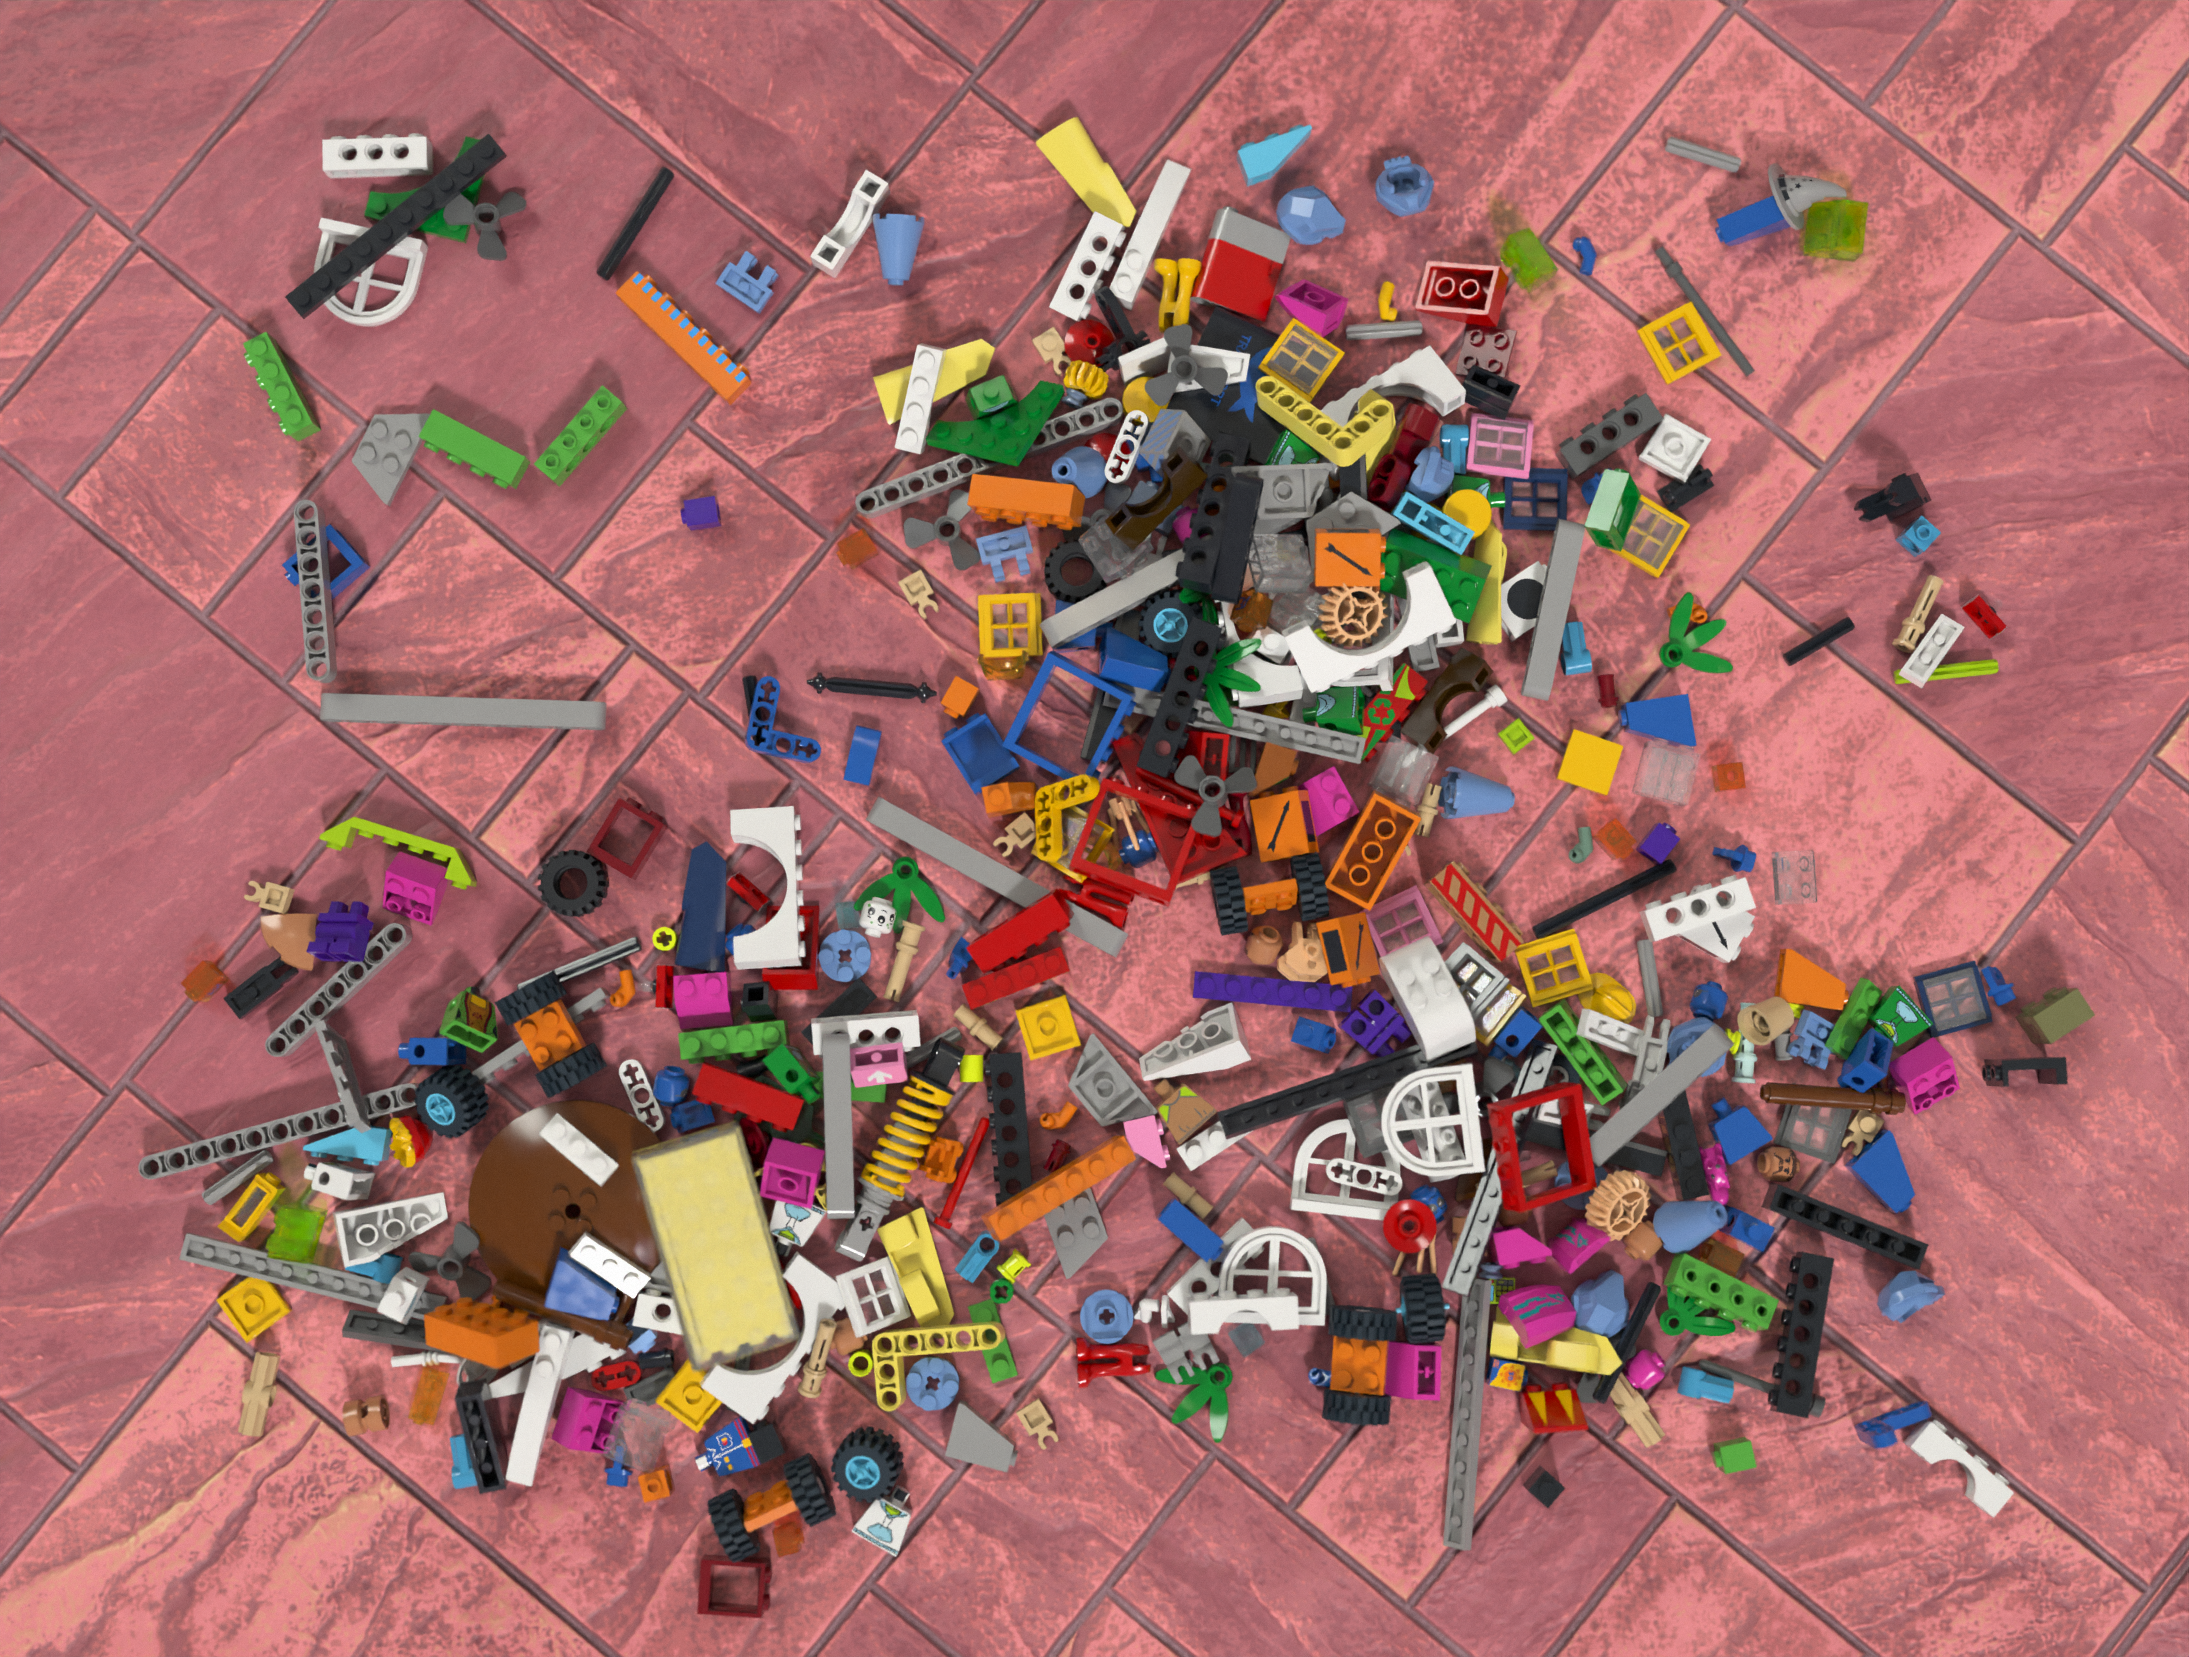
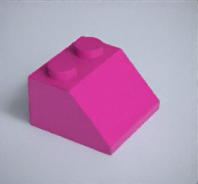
(1329, 800)
(703, 1000)
(791, 1173)

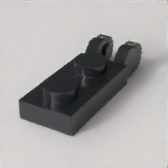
(258, 988)

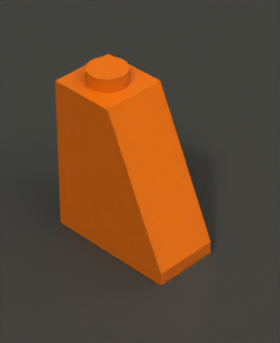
(1009, 798)
(1808, 984)

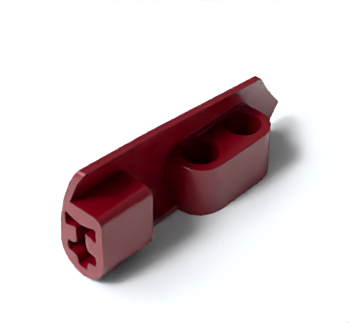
(1395, 469)

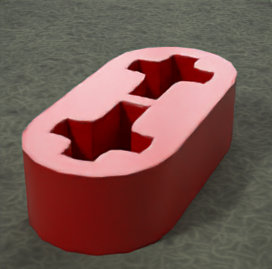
(617, 1382)

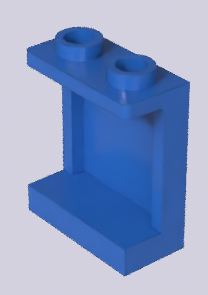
(979, 753)

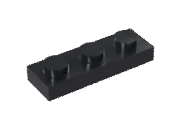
(849, 1002)

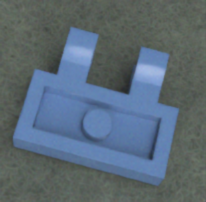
(746, 288)
(1005, 546)
(1812, 1031)

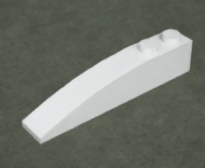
(1148, 234)
(582, 1355)
(539, 1402)

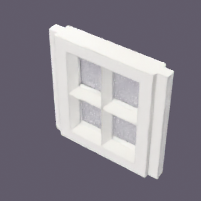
(873, 1296)

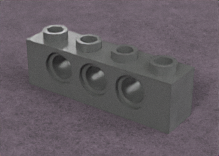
(1645, 417)

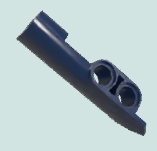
(704, 915)

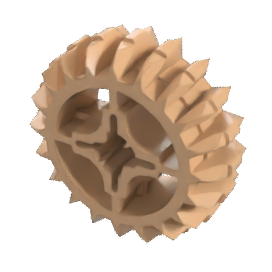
(1336, 616)
(1618, 1204)

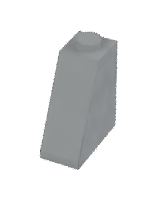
(979, 1441)

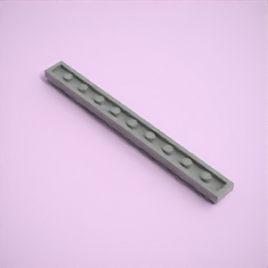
(1256, 727)
(302, 1276)
(1467, 1416)

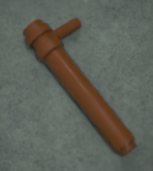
(1872, 1100)
(609, 1332)

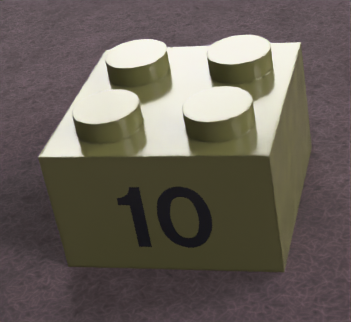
(2054, 1015)

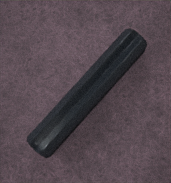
(1818, 641)
(749, 685)

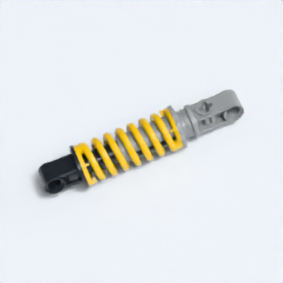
(884, 1179)

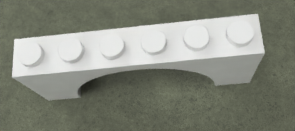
(1419, 377)
(1423, 616)
(1276, 681)
(779, 940)
(752, 1390)

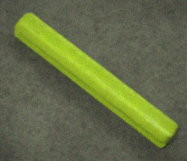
(1956, 670)

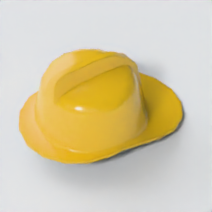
(1609, 998)

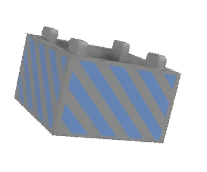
(1168, 432)

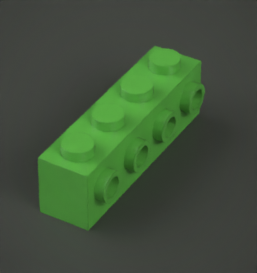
(281, 386)
(474, 449)
(734, 1039)
(1721, 1292)

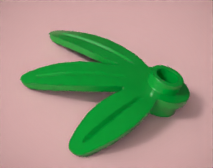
(1209, 608)
(1683, 645)
(1230, 678)
(903, 885)
(1686, 1318)
(1208, 1387)

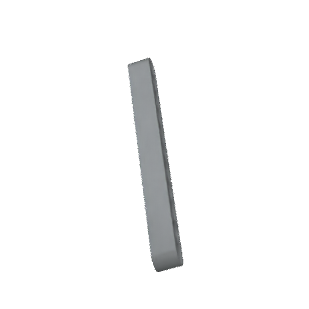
(957, 478)
(1130, 592)
(463, 711)
(988, 872)
(270, 1134)

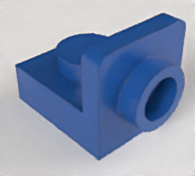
(691, 1115)

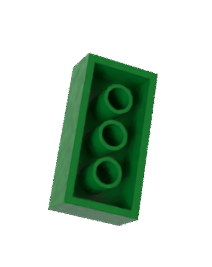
(1457, 575)

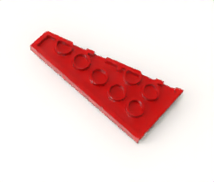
(1169, 830)

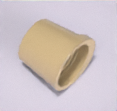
(1765, 1020)

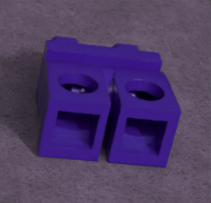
(342, 933)
(1378, 1027)

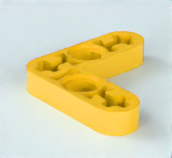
(1048, 804)

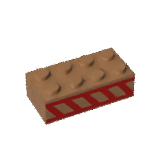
(1474, 912)

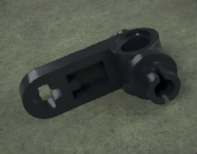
(1121, 329)

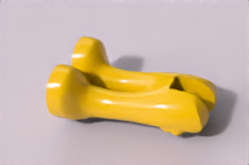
(1170, 272)

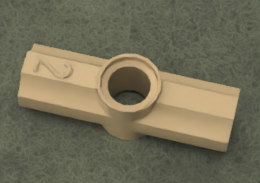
(259, 1394)
(1635, 1412)

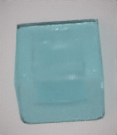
(847, 916)
(1246, 1338)

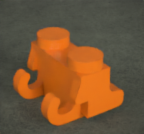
(941, 1159)

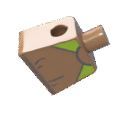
(1182, 1109)

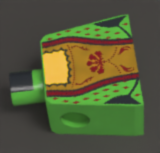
(470, 1020)

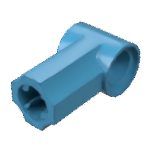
(1454, 444)
(1575, 656)
(976, 1258)
(381, 1269)
(1698, 1384)
(462, 1470)

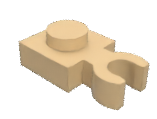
(1051, 348)
(917, 591)
(1020, 832)
(272, 896)
(1863, 1127)
(1035, 1419)

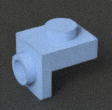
(642, 1338)

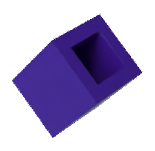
(701, 513)
(1658, 843)

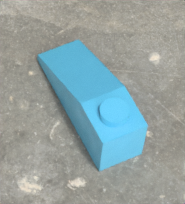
(1432, 523)

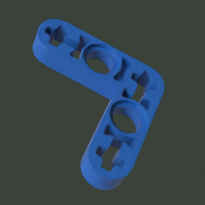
(771, 736)
(1880, 1430)

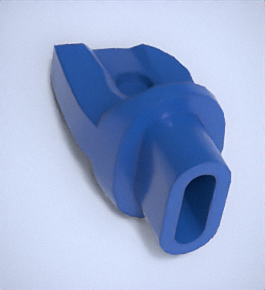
(1590, 487)
(1740, 858)
(958, 959)
(1999, 989)
(617, 1475)

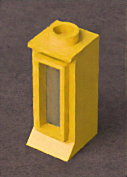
(252, 1206)

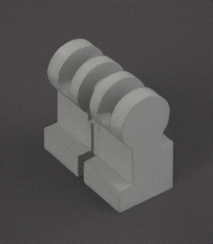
(1172, 1350)

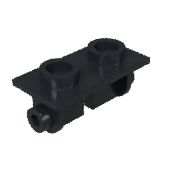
(1676, 494)

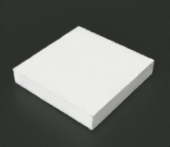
(1145, 361)
(1674, 449)

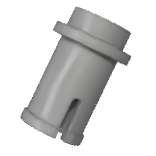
(1781, 1045)
(1631, 1091)

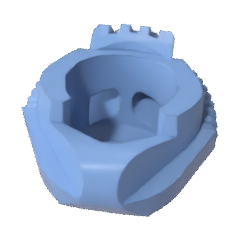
(1404, 187)
(1309, 216)
(1431, 476)
(1685, 1035)
(1907, 1294)
(1601, 1305)

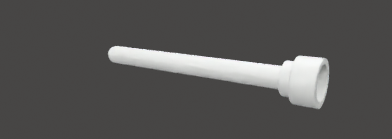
(1493, 698)

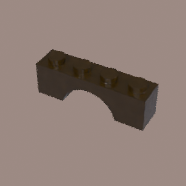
(1136, 521)
(1463, 675)

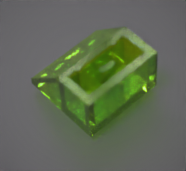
(1836, 230)
(1527, 260)
(296, 1232)

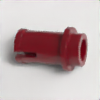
(1607, 691)
(1057, 1155)

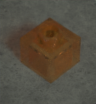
(1720, 779)
(788, 1538)

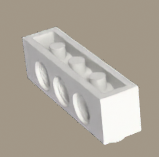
(417, 162)
(1098, 227)
(1738, 900)
(878, 1023)
(1444, 1137)
(1201, 1269)
(646, 1313)

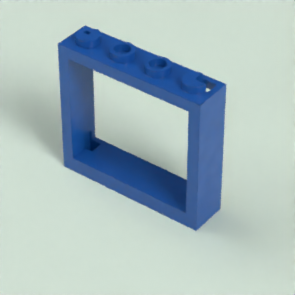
(1033, 697)

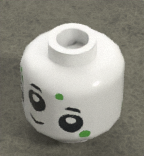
(877, 917)

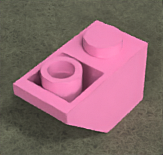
(1145, 1140)

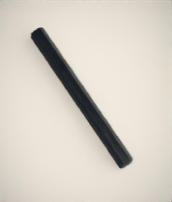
(1604, 898)

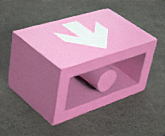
(878, 1065)

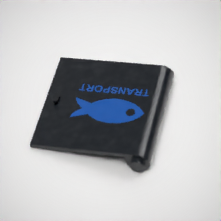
(1236, 408)

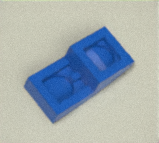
(862, 755)

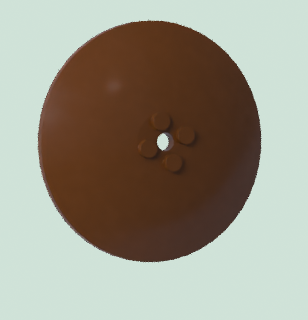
(526, 1184)

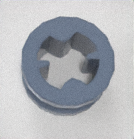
(1074, 398)
(1490, 1271)

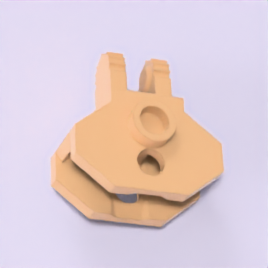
(1305, 956)

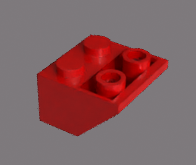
(1210, 750)

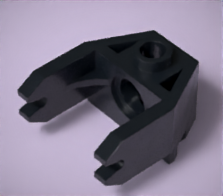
(1897, 499)

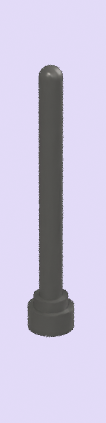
(1817, 1401)

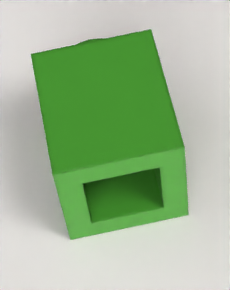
(1734, 1455)

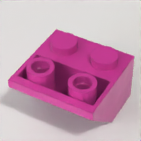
(414, 888)
(1925, 1075)
(1513, 1245)
(1414, 1370)
(585, 1420)

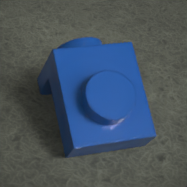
(1314, 1035)

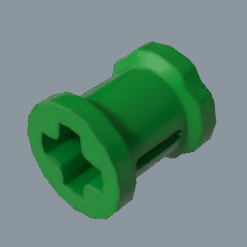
(993, 1290)

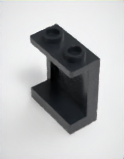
(2050, 1069)

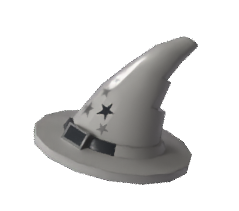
(1797, 193)

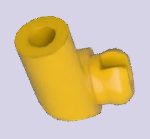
(1384, 301)

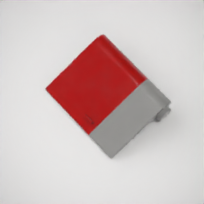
(1240, 265)

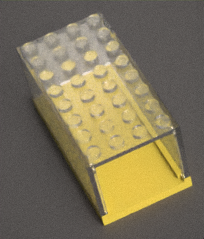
(715, 1245)

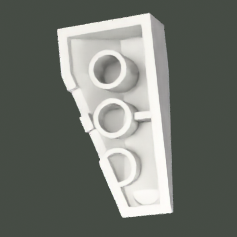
(1208, 1046)
(377, 1228)

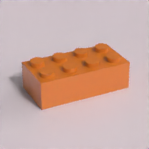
(1026, 501)
(1372, 850)
(481, 1332)

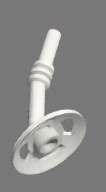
(471, 1368)

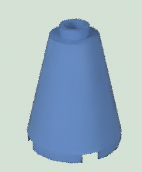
(897, 245)
(1083, 469)
(1472, 795)
(1688, 1223)

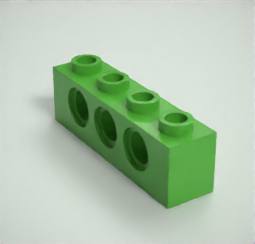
(580, 436)
(1583, 1053)

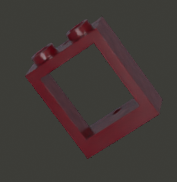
(653, 818)
(705, 1603)

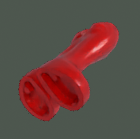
(1117, 913)
(1123, 1367)

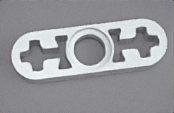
(1141, 432)
(626, 1080)
(1369, 1186)

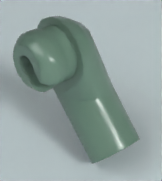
(1583, 847)

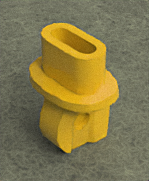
(1276, 710)

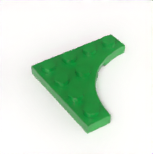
(383, 203)
(1003, 435)

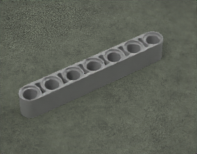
(307, 581)
(1553, 609)
(327, 994)
(1658, 1094)
(838, 1126)

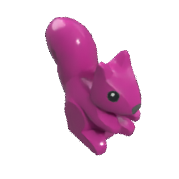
(1715, 1173)

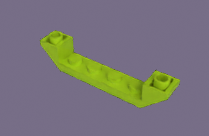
(344, 835)

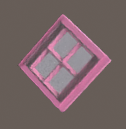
(1499, 446)
(1400, 922)

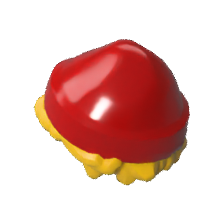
(410, 1140)

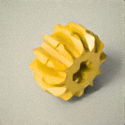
(1086, 379)

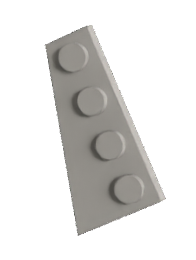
(344, 1076)

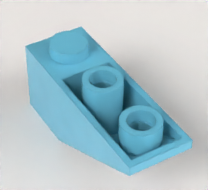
(1264, 159)
(370, 1146)

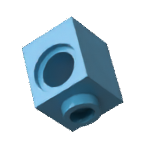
(1918, 536)

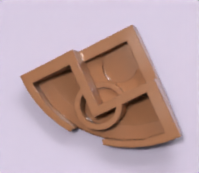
(290, 937)

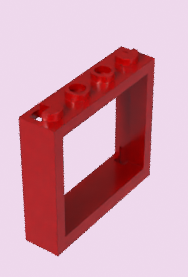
(1120, 880)
(1576, 1142)

